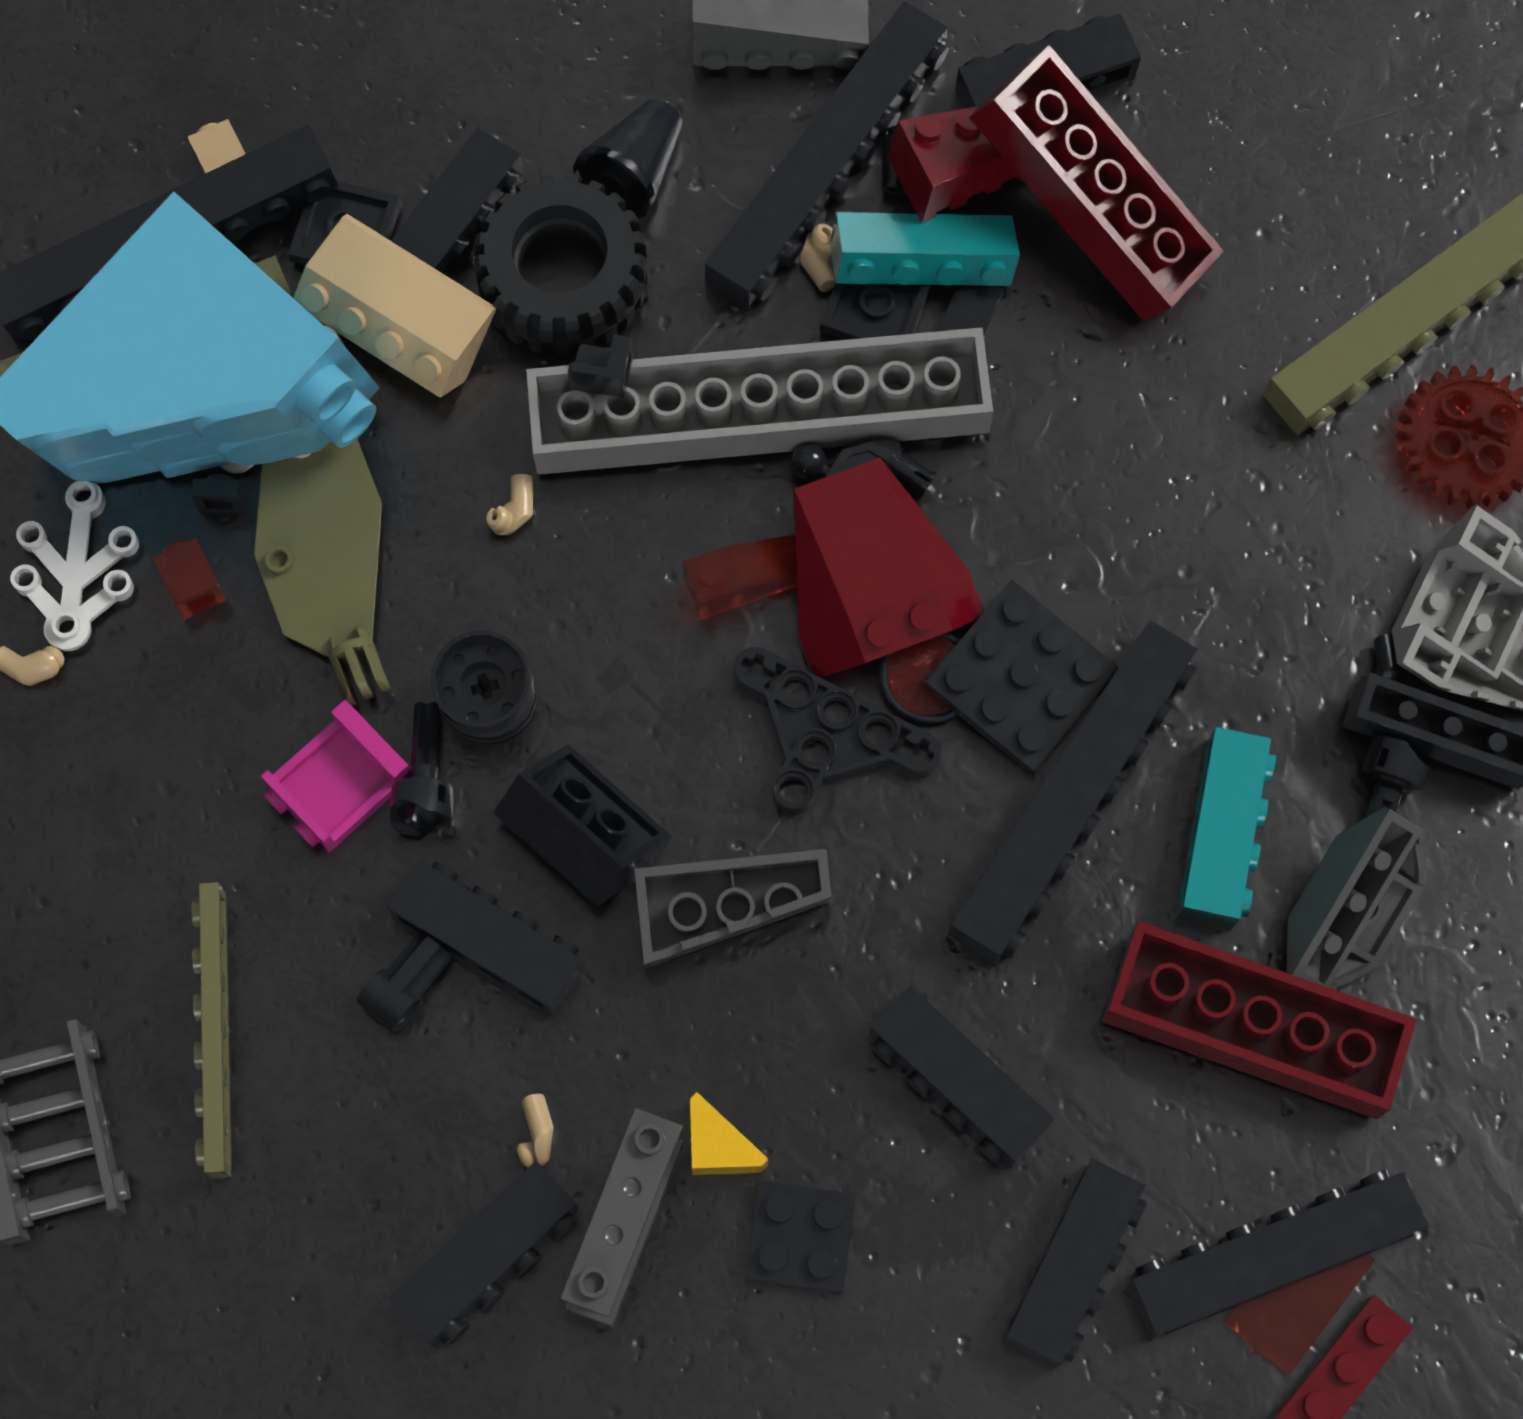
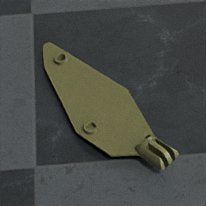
(321, 558)

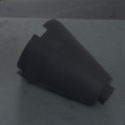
(633, 155)

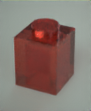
(189, 578)

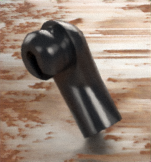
(1386, 657)

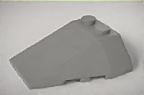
(1467, 614)

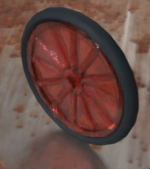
(905, 673)

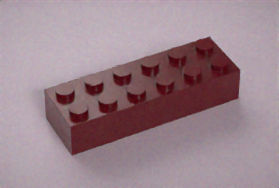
(1096, 184)
(1259, 1020)

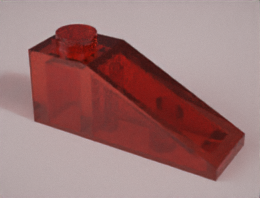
(740, 574)

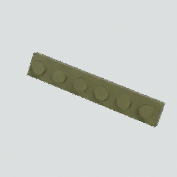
(212, 1052)

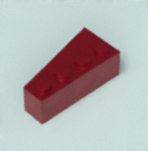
(945, 161)

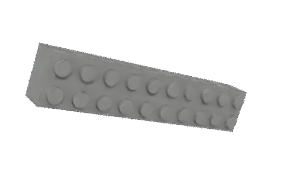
(765, 401)

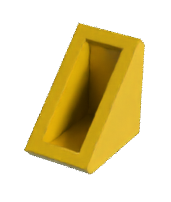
(718, 1145)

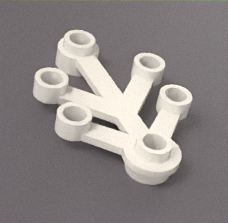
(75, 572)

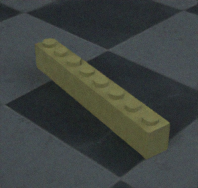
(1400, 322)

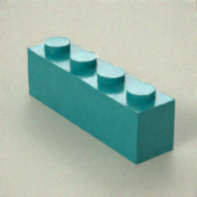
(936, 252)
(1225, 828)

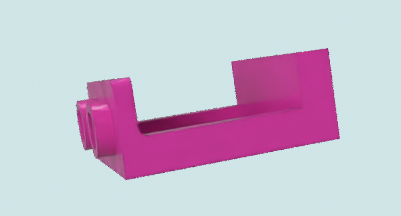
(336, 779)

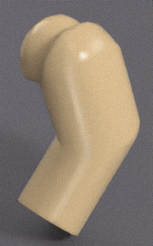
(816, 255)
(515, 512)
(33, 667)
(540, 1130)

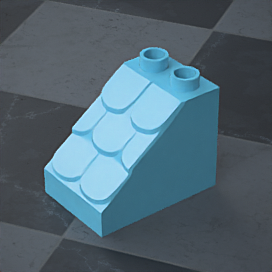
(182, 365)

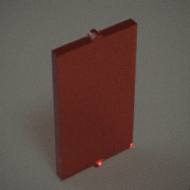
(1293, 1317)

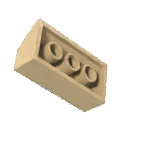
(395, 306)

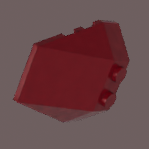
(872, 571)

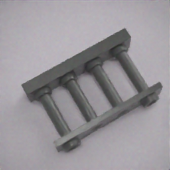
(114, 1189)
(623, 1218)

